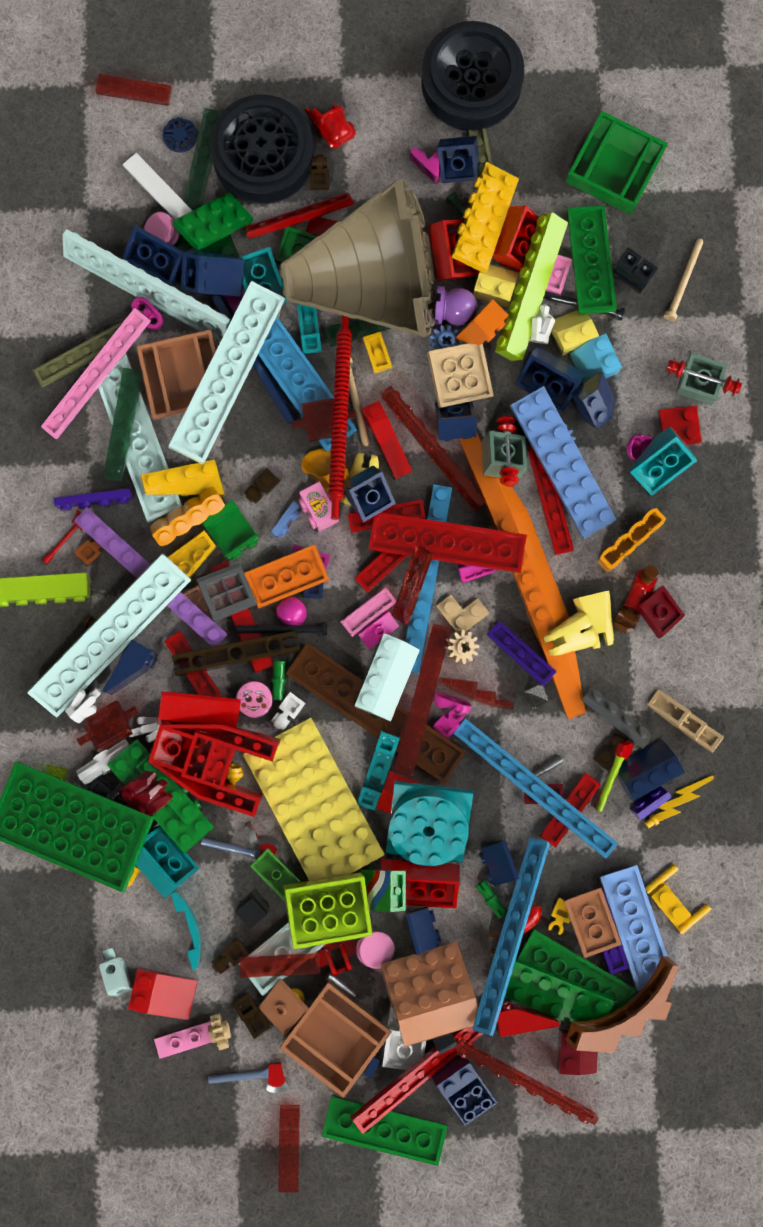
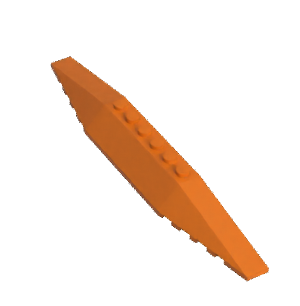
(536, 580)

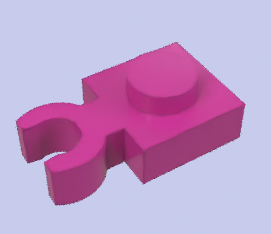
(448, 723)

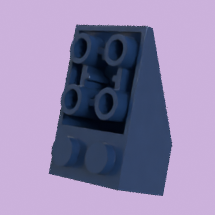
(211, 273)
(464, 1089)

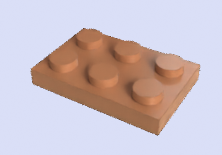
(592, 922)

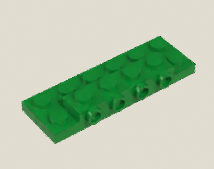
(178, 818)

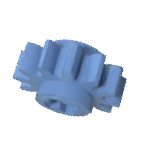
(443, 335)

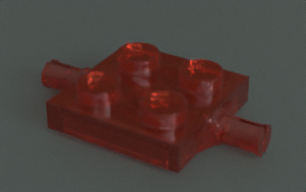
(318, 419)
(107, 726)

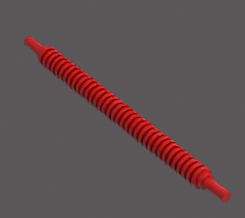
(340, 418)

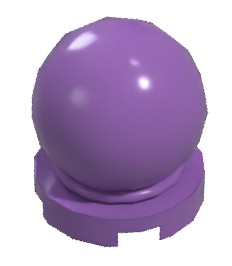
(455, 306)

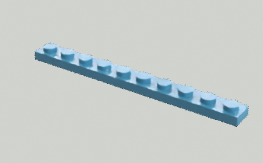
(419, 621)
(535, 788)
(511, 937)

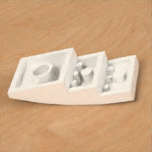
(395, 1053)

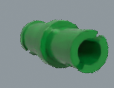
(278, 680)
(491, 898)

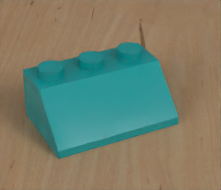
(164, 862)

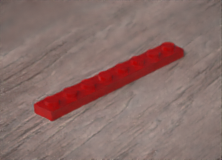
(408, 1082)

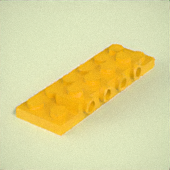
(484, 217)

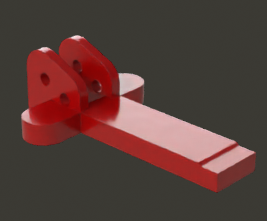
(347, 948)

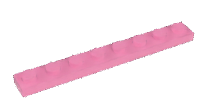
(95, 373)

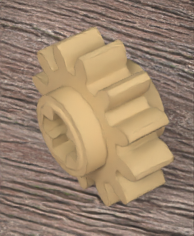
(467, 642)
(219, 1031)

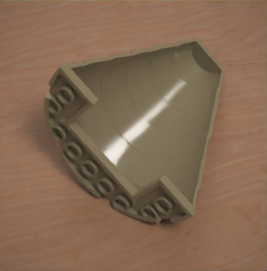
(370, 265)

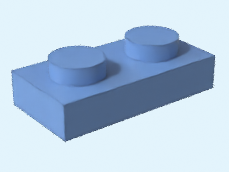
(291, 514)

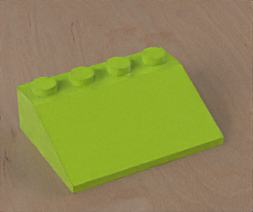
(327, 910)

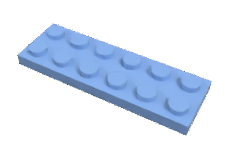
(634, 922)

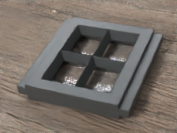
(226, 592)

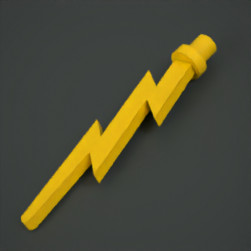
(668, 806)

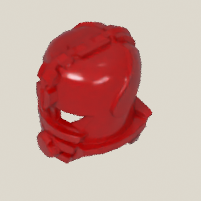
(332, 125)

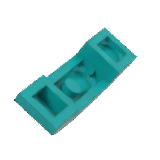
(309, 329)
(378, 771)
(195, 953)

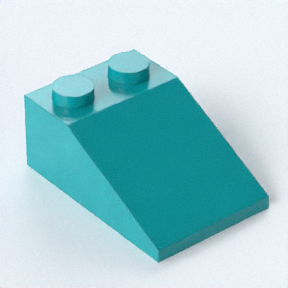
(262, 270)
(662, 461)

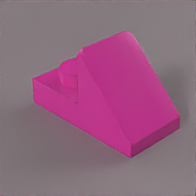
(427, 166)

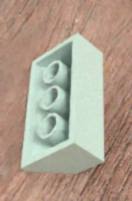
(387, 677)

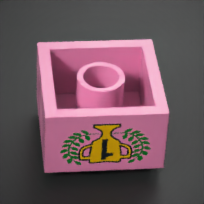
(318, 505)

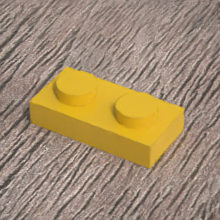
(377, 352)

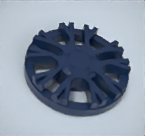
(180, 135)

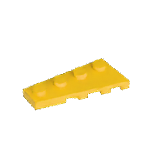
(183, 480)
(193, 554)

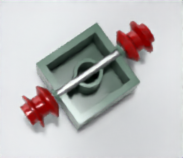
(702, 378)
(504, 452)

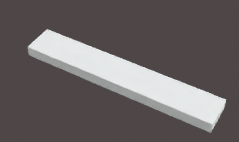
(156, 187)

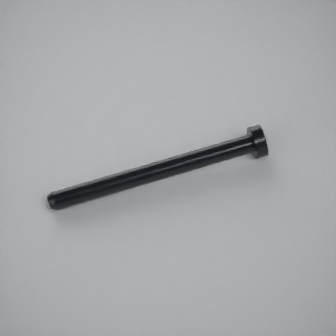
(573, 302)
(282, 628)

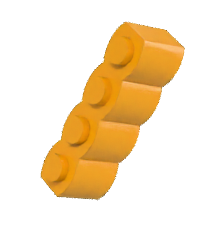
(190, 514)
(628, 542)

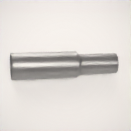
(548, 766)
(340, 984)

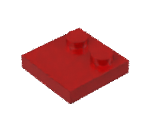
(683, 422)

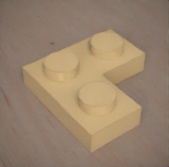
(462, 618)

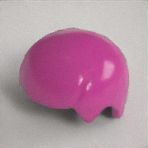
(637, 445)
(291, 611)

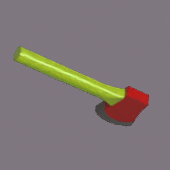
(622, 753)

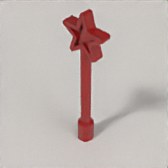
(49, 556)

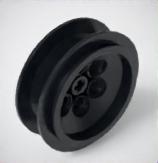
(475, 45)
(263, 180)

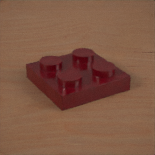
(660, 611)

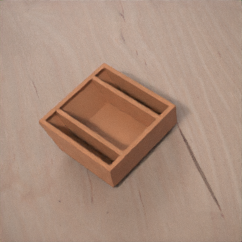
(174, 371)
(430, 994)
(335, 1039)

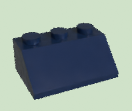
(154, 256)
(553, 373)
(649, 769)

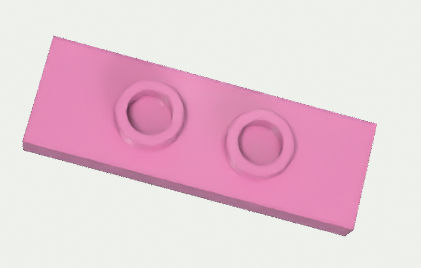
(368, 611)
(183, 1040)

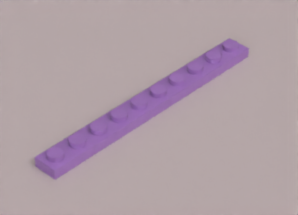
(137, 565)

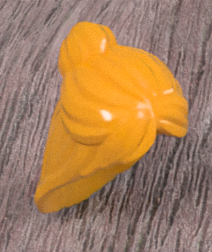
(317, 466)

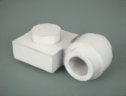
(291, 707)

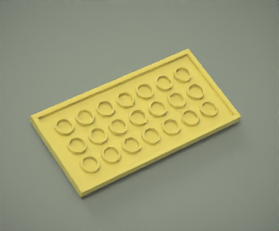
(315, 805)

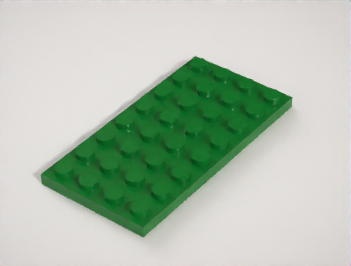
(72, 826)

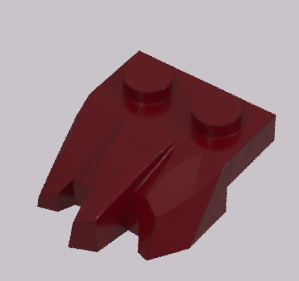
(146, 793)

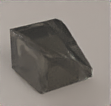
(536, 696)

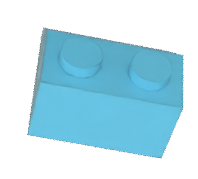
(595, 357)

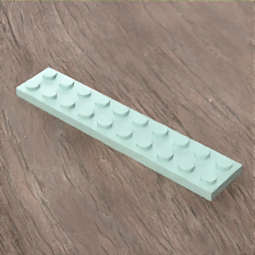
(141, 284)
(226, 373)
(144, 449)
(109, 635)

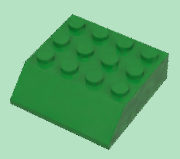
(616, 163)

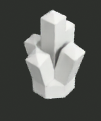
(542, 326)
(82, 705)
(149, 727)

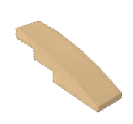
(685, 721)

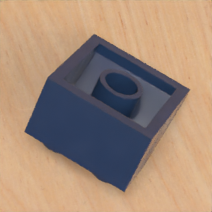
(458, 159)
(595, 400)
(456, 421)
(368, 493)
(499, 863)
(422, 929)

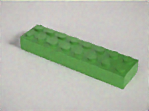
(273, 872)

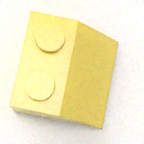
(496, 285)
(573, 331)

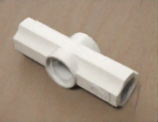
(99, 763)

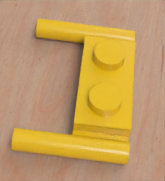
(670, 903)

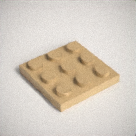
(460, 374)

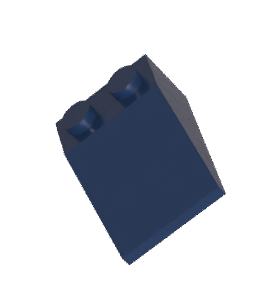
(132, 665)

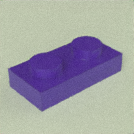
(650, 802)

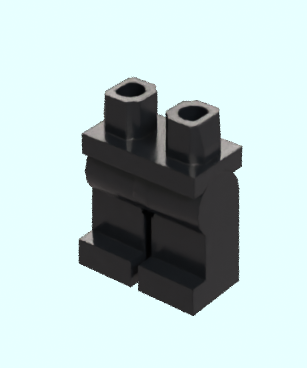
(632, 274)

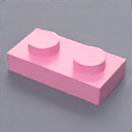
(559, 275)

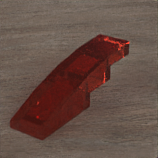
(469, 690)
(279, 965)
(289, 1149)

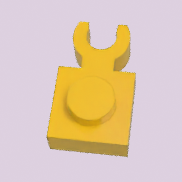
(560, 913)

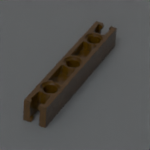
(221, 655)

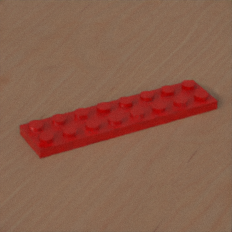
(449, 542)

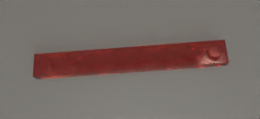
(433, 449)
(422, 700)
(532, 1085)

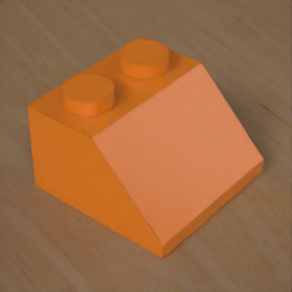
(483, 325)

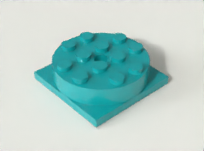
(434, 806)

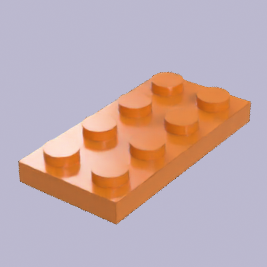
(287, 576)

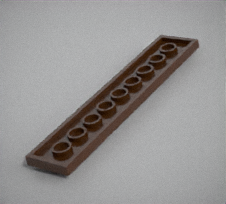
(341, 690)

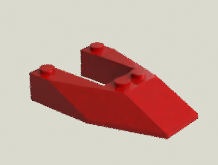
(201, 757)

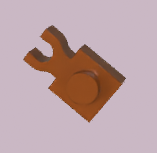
(88, 552)

